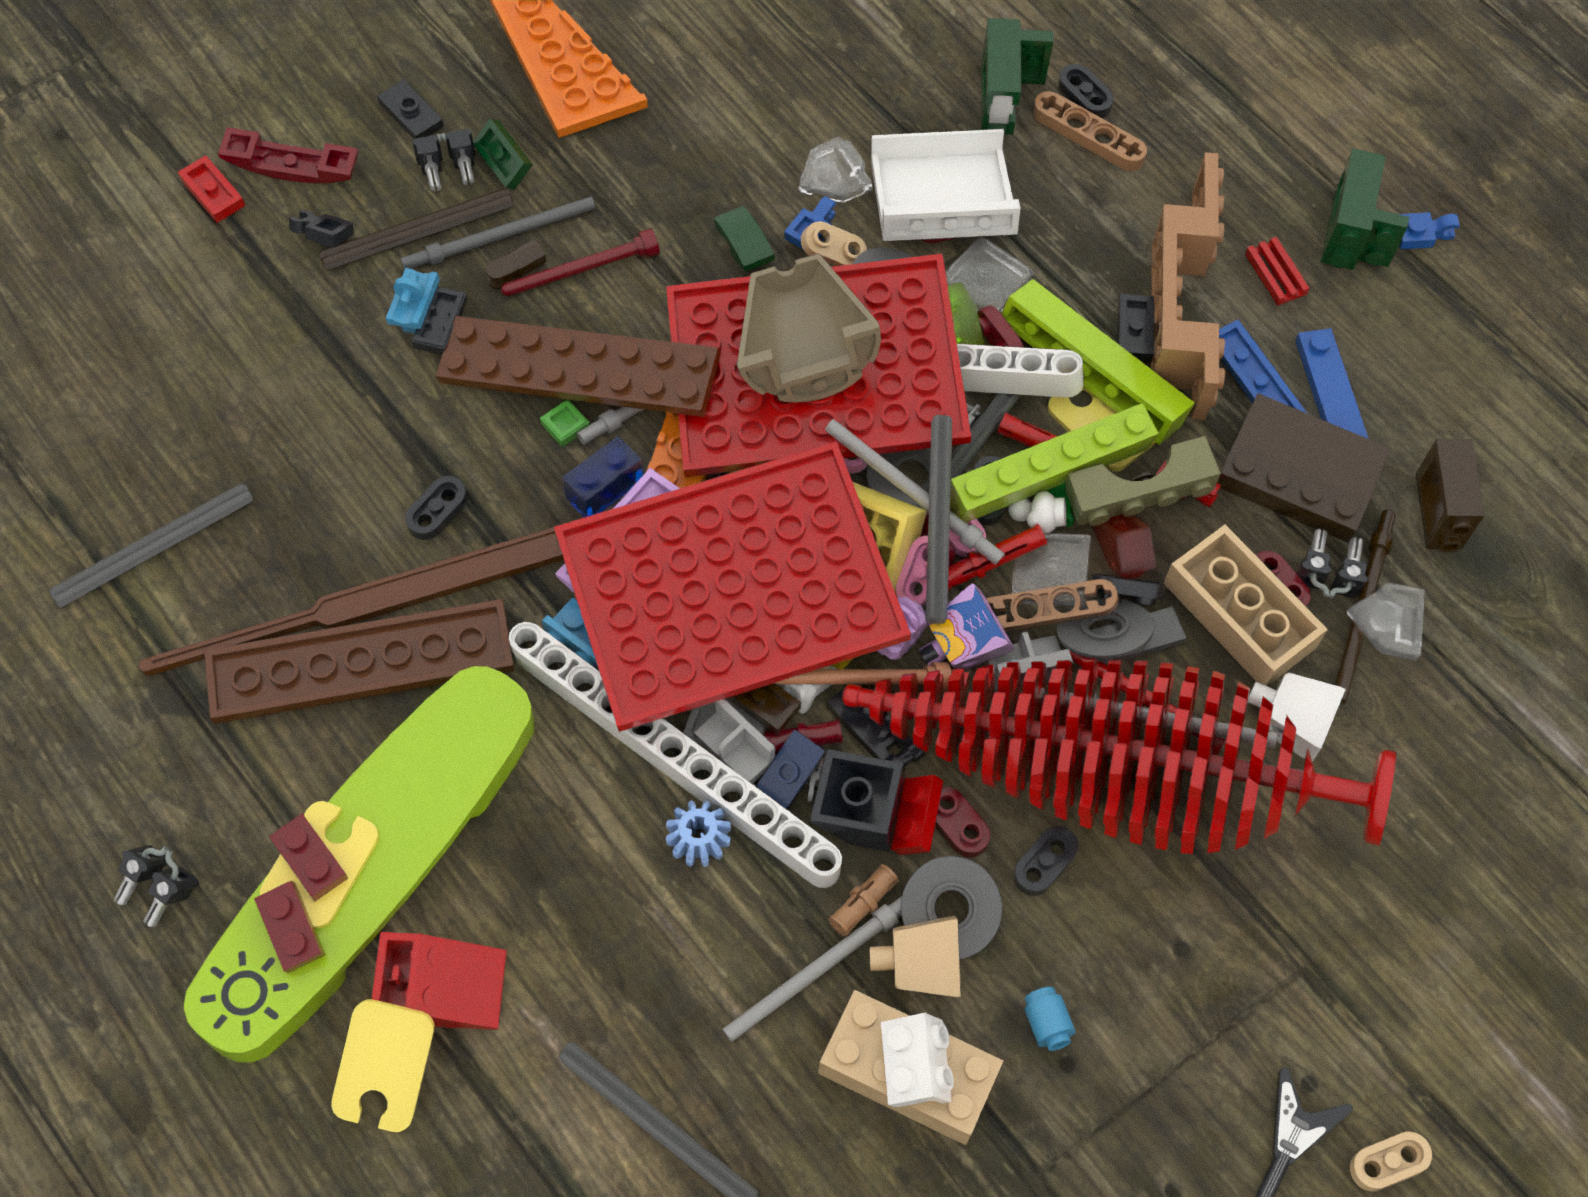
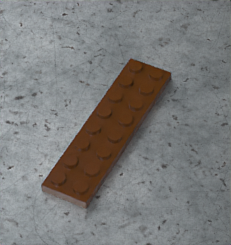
(579, 365)
(355, 660)

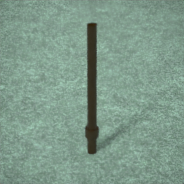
(1379, 546)

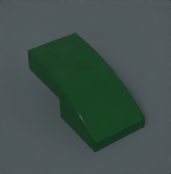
(745, 238)

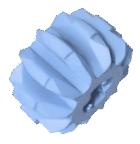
(688, 822)

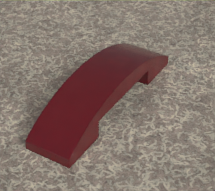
(287, 162)

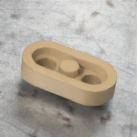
(836, 243)
(1388, 1161)

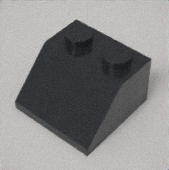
(858, 799)

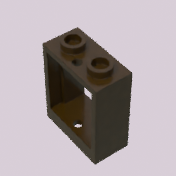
(1449, 494)

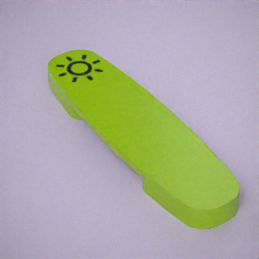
(419, 796)

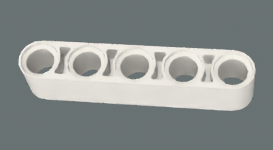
(1020, 370)

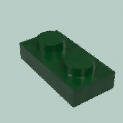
(502, 153)

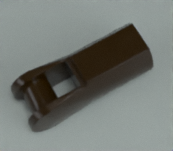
(515, 264)

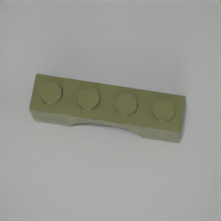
(1099, 494)

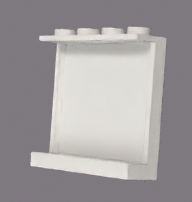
(943, 185)

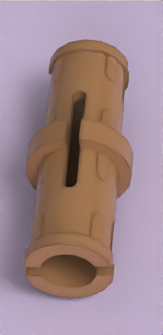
(863, 900)

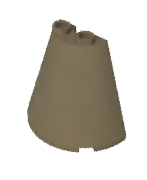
(804, 333)

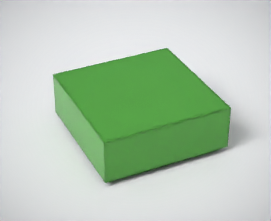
(564, 422)

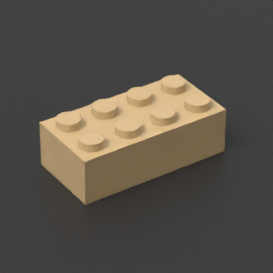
(1244, 606)
(857, 1062)

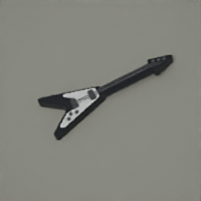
(1295, 1131)

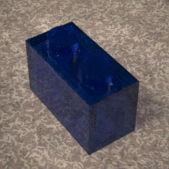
(603, 478)

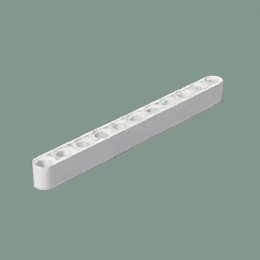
(679, 768)

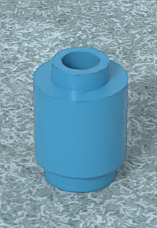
(1049, 1018)

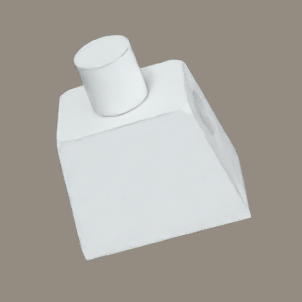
(1307, 704)

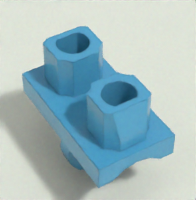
(412, 299)

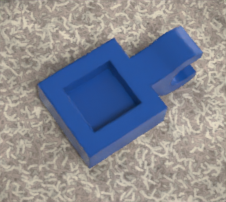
(822, 212)
(1424, 231)

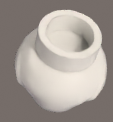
(1043, 510)

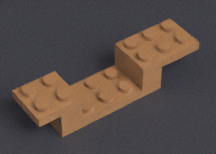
(1186, 244)

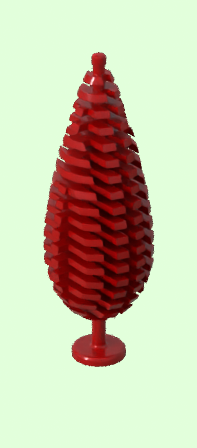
(1065, 735)

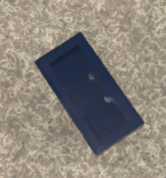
(791, 769)

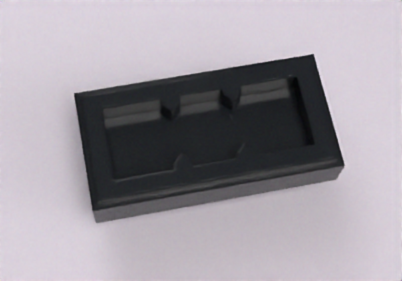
(410, 110)
(439, 320)

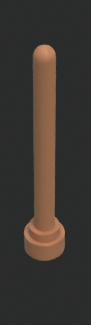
(867, 676)

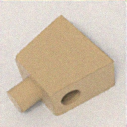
(922, 957)

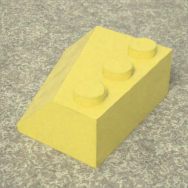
(893, 527)

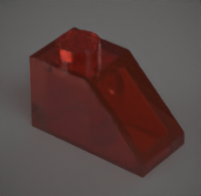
(1126, 545)

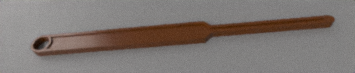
(385, 595)

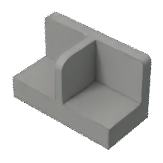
(1028, 651)
(736, 742)

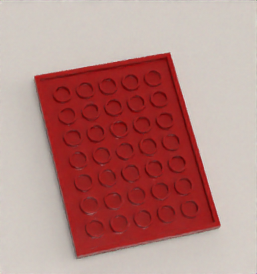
(886, 408)
(730, 585)

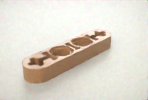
(1092, 127)
(1045, 599)

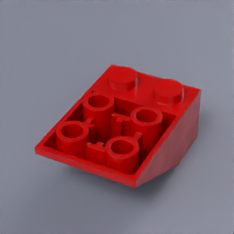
(443, 977)

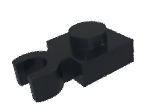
(325, 229)

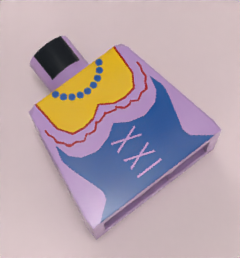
(969, 633)

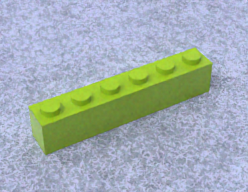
(1107, 367)
(1050, 462)

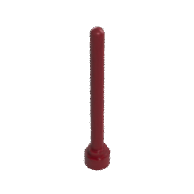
(644, 245)

